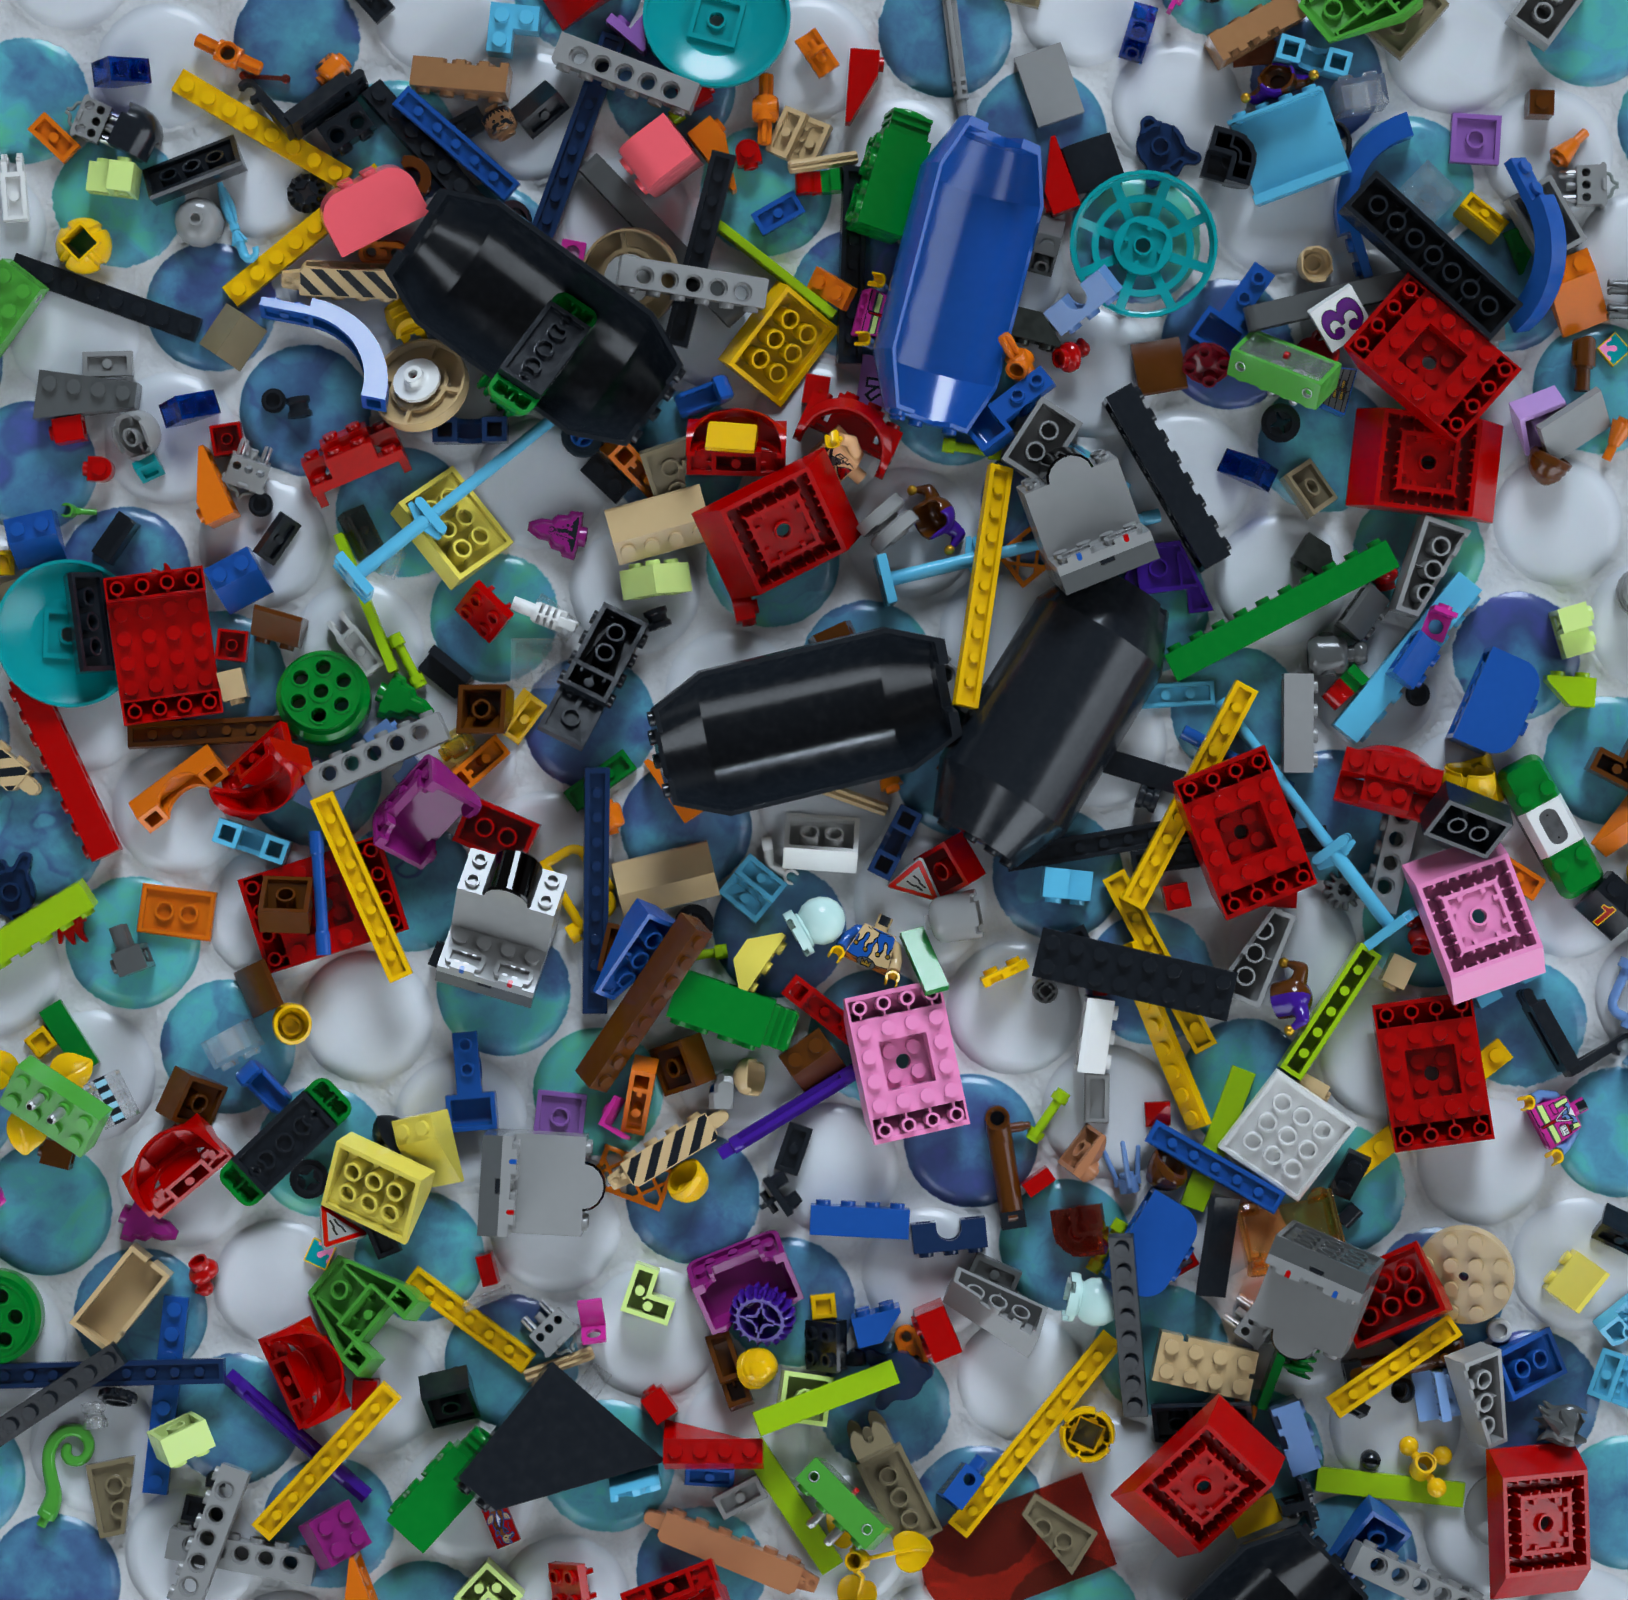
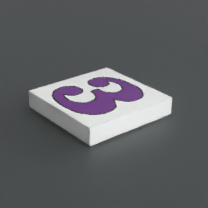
(1338, 317)

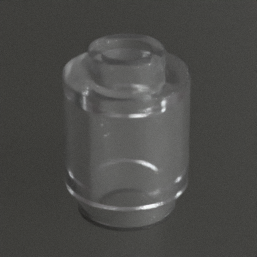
(393, 565)

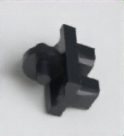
(787, 1203)

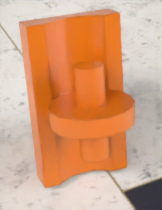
(817, 53)

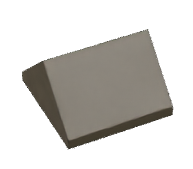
(233, 337)
(1308, 489)

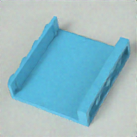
(1293, 144)

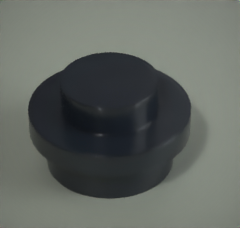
(273, 400)
(260, 505)
(1418, 696)
(1403, 1390)

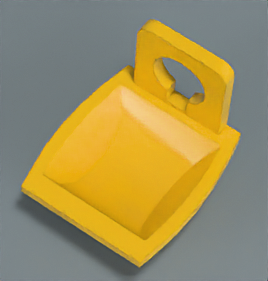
(401, 322)

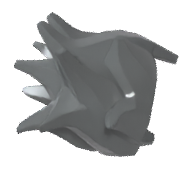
(1561, 1424)

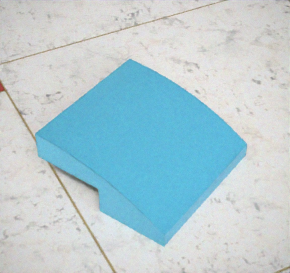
(752, 888)
(1611, 1378)

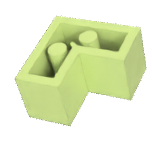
(114, 178)
(655, 579)
(1572, 629)
(641, 1299)
(490, 1582)

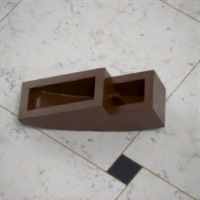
(725, 1363)

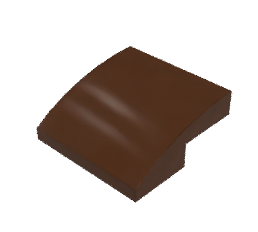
(1159, 366)
(258, 988)

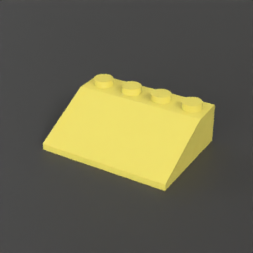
(471, 533)
(376, 1186)

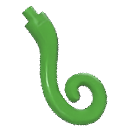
(53, 1497)

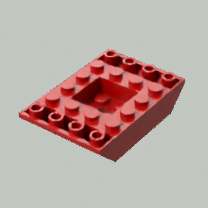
(1417, 326)
(1390, 475)
(744, 526)
(1268, 858)
(344, 921)
(1437, 1035)
(1212, 1448)
(1522, 1490)

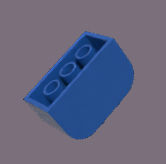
(1495, 703)
(1162, 1240)

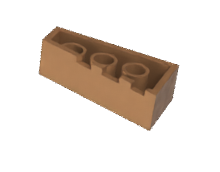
(1252, 30)
(461, 79)

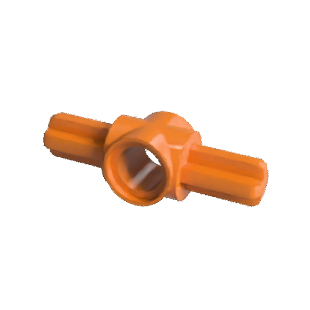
(218, 48)
(765, 109)
(1018, 359)

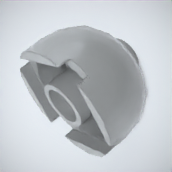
(199, 222)
(136, 434)

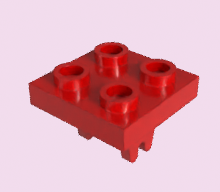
(484, 611)
(570, 1581)

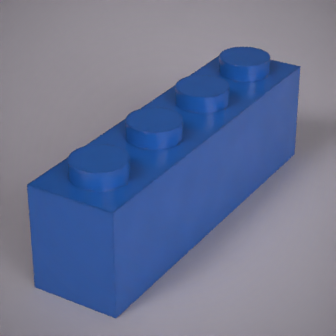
(859, 1220)

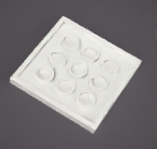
(1287, 1135)

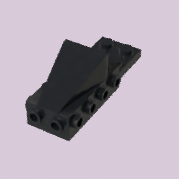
(593, 675)

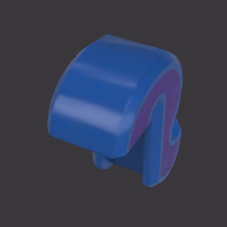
(704, 397)
(264, 1086)

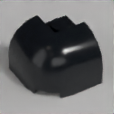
(136, 133)
(1229, 159)

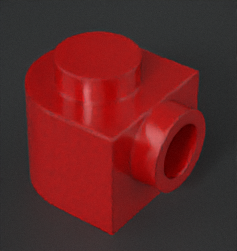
(748, 155)
(98, 469)
(745, 611)

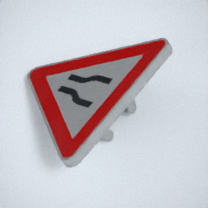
(915, 881)
(337, 1229)

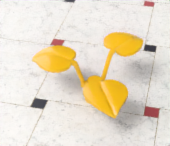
(70, 1065)
(911, 1554)

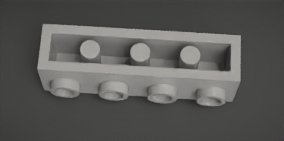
(1298, 723)

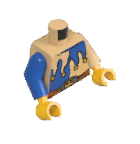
(872, 948)

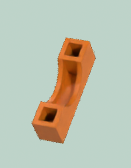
(155, 803)

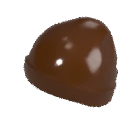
(1546, 467)
(1165, 1172)

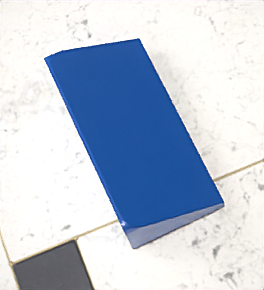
(710, 1477)

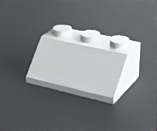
(821, 843)
(1095, 1035)

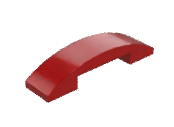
(816, 1006)

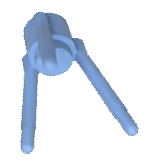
(1128, 1182)

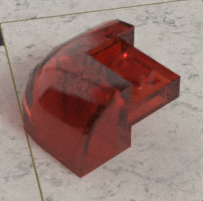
(1081, 1229)

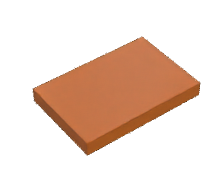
(177, 912)

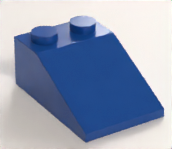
(1530, 1363)

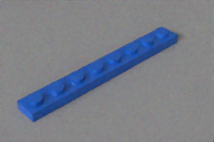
(166, 1397)

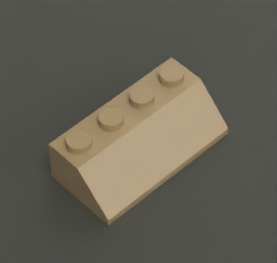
(655, 524)

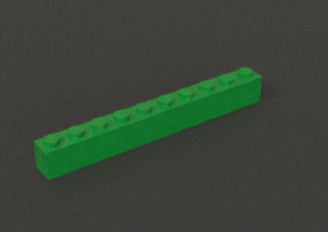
(1281, 610)

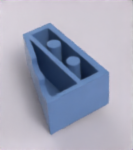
(1294, 1435)

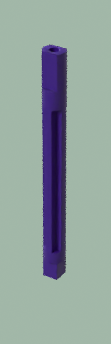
(787, 1112)
(288, 1428)

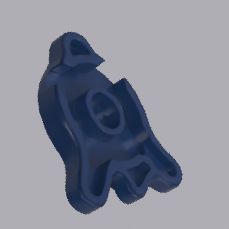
(1163, 149)
(16, 886)
(910, 1371)

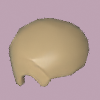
(1314, 264)
(749, 1077)

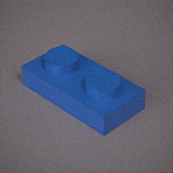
(778, 213)

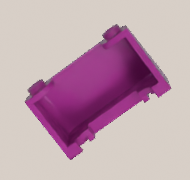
(422, 811)
(724, 1272)

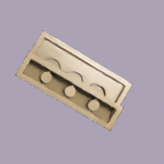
(667, 877)

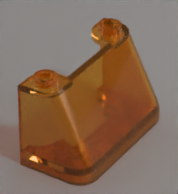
(1259, 1227)

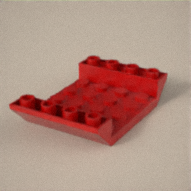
(162, 645)

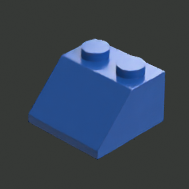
(35, 538)
(238, 580)
(1414, 660)

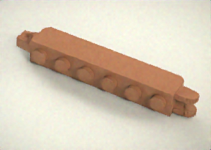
(730, 1551)

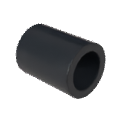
(1350, 1215)

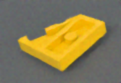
(994, 975)

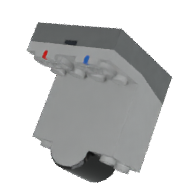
(1084, 519)
(502, 926)
(537, 1183)
(1314, 1292)

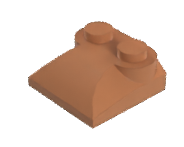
(1084, 1153)

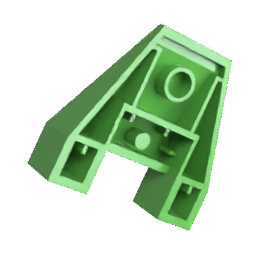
(1350, 18)
(357, 1304)

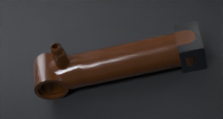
(1005, 1168)
(1355, 1366)

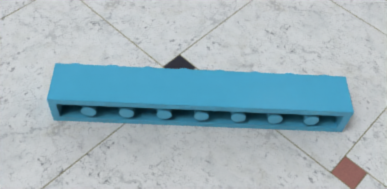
(1380, 689)

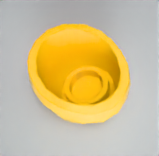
(291, 1023)
(688, 1181)
(756, 1367)

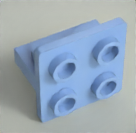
(1435, 1395)

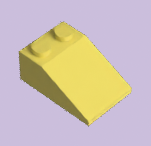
(430, 1142)
(1574, 1280)

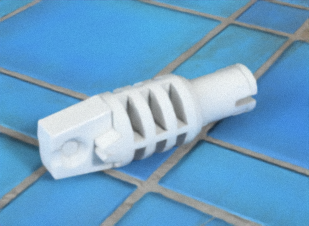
(544, 615)

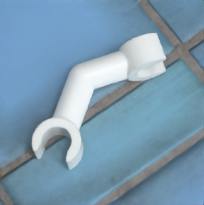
(771, 864)

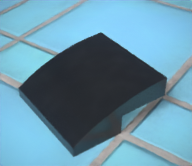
(1092, 162)

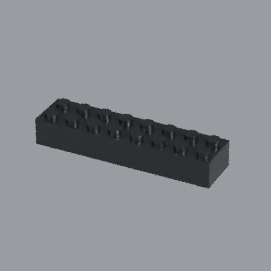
(1429, 255)
(1166, 477)
(1135, 974)

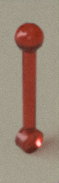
(285, 78)

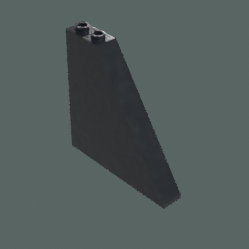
(550, 1444)

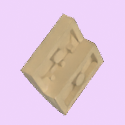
(798, 136)

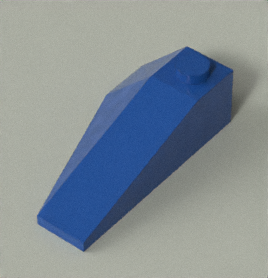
(633, 947)
(1375, 1523)

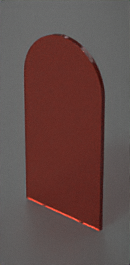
(1006, 1554)

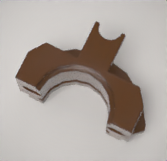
(416, 164)

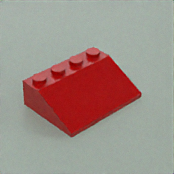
(1403, 1297)

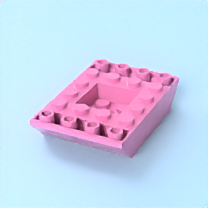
(1472, 954)
(926, 1092)

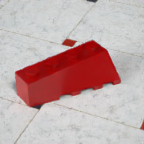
(706, 1449)

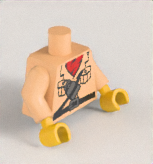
(843, 453)

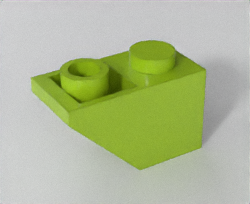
(1571, 690)

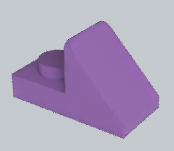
(634, 37)

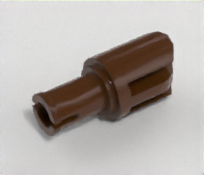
(1583, 360)

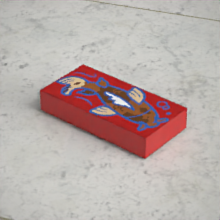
(502, 1527)

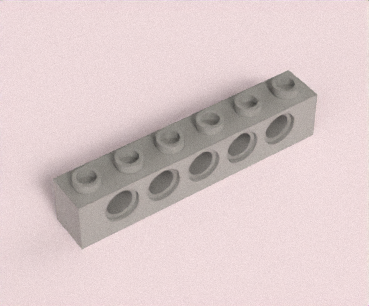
(569, 46)
(755, 286)
(436, 735)
(1401, 855)
(238, 1480)
(1363, 1553)
(277, 1569)

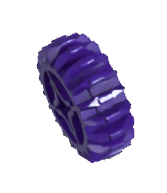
(775, 1308)

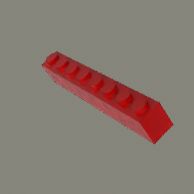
(68, 775)

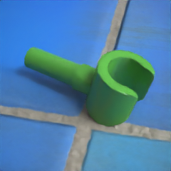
(78, 511)

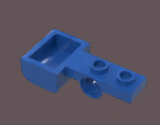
(1224, 326)
(991, 428)
(470, 1107)

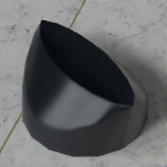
(383, 1132)

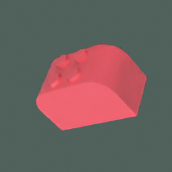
(659, 157)
(370, 207)

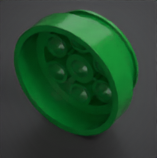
(337, 725)
(27, 1299)

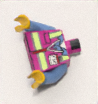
(870, 311)
(1554, 1120)

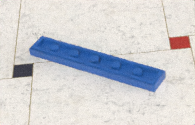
(456, 144)
(1215, 1166)

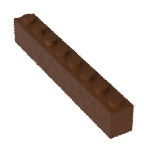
(643, 1002)

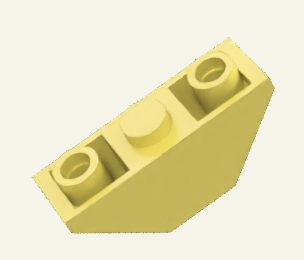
(755, 959)

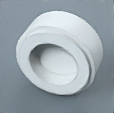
(1499, 1330)

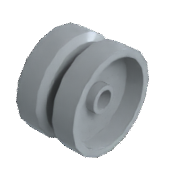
(886, 522)

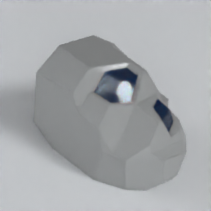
(722, 1091)

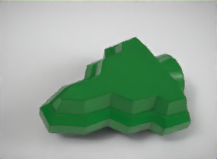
(399, 700)

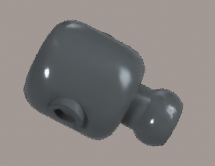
(1330, 654)

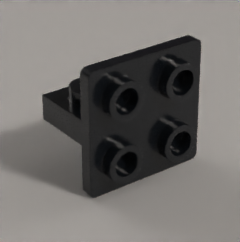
(826, 1345)
(1295, 1504)

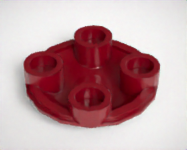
(1206, 363)

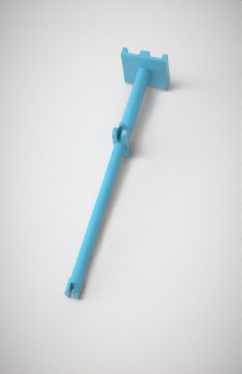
(428, 518)
(888, 579)
(1335, 853)

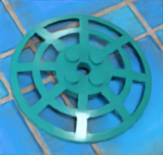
(1152, 231)

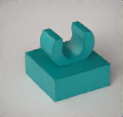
(148, 468)

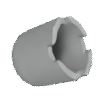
(955, 917)

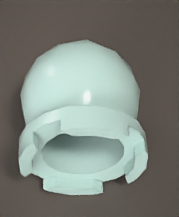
(817, 922)
(1088, 1300)

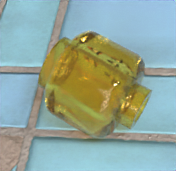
(458, 748)

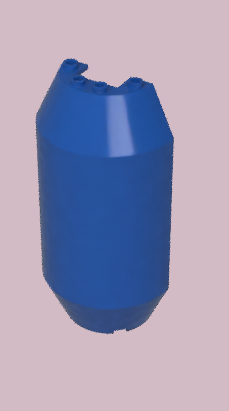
(958, 276)

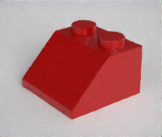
(952, 864)

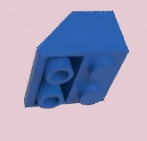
(874, 1324)

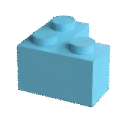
(506, 22)
(1066, 884)

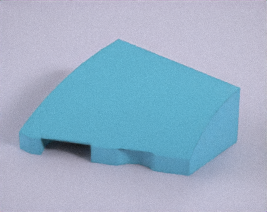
(1614, 1322)
(635, 1483)

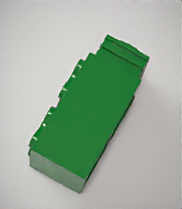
(889, 176)
(732, 1013)
(435, 1501)

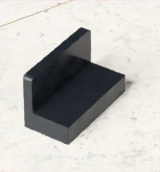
(539, 109)
(115, 538)
(444, 671)
(1613, 1228)

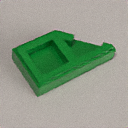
(1518, 249)

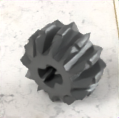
(1333, 891)

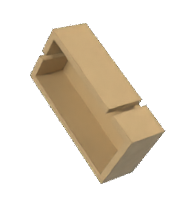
(121, 1297)
(1204, 1364)

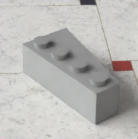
(1479, 1390)

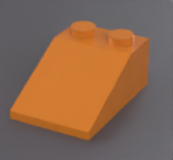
(1580, 296)
(213, 495)
(358, 1580)

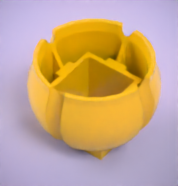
(94, 257)
(1477, 779)
(1104, 1438)

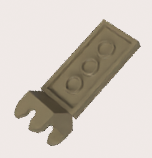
(891, 1478)

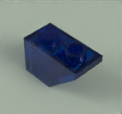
(1138, 32)
(121, 72)
(189, 408)
(1248, 469)

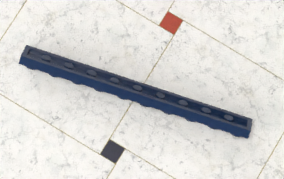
(574, 145)
(595, 882)
(130, 1374)

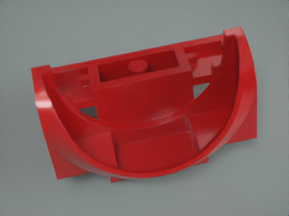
(857, 420)
(771, 436)
(352, 455)
(274, 770)
(1388, 781)
(177, 1164)
(306, 1372)
(683, 1585)

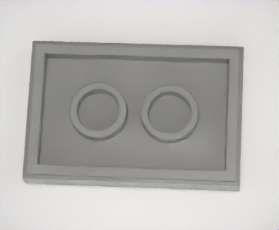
(1049, 85)
(1574, 424)

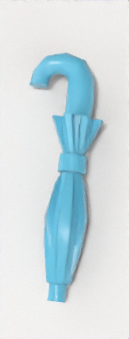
(238, 239)

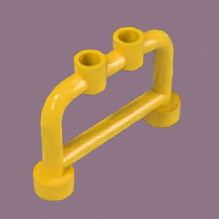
(576, 927)

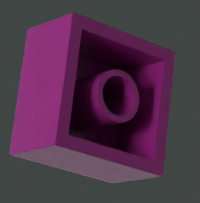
(334, 1534)

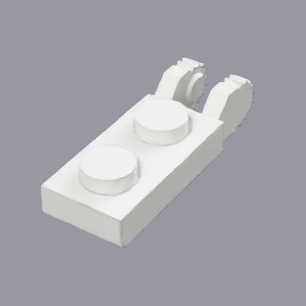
(14, 190)
(357, 646)

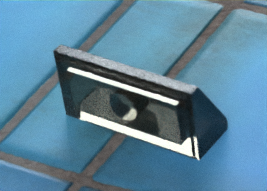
(360, 531)

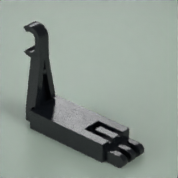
(314, 108)
(1554, 1039)

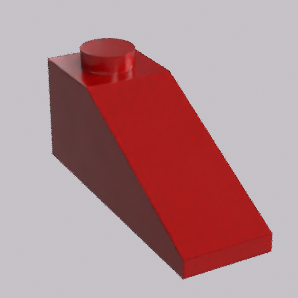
(862, 76)
(1059, 189)

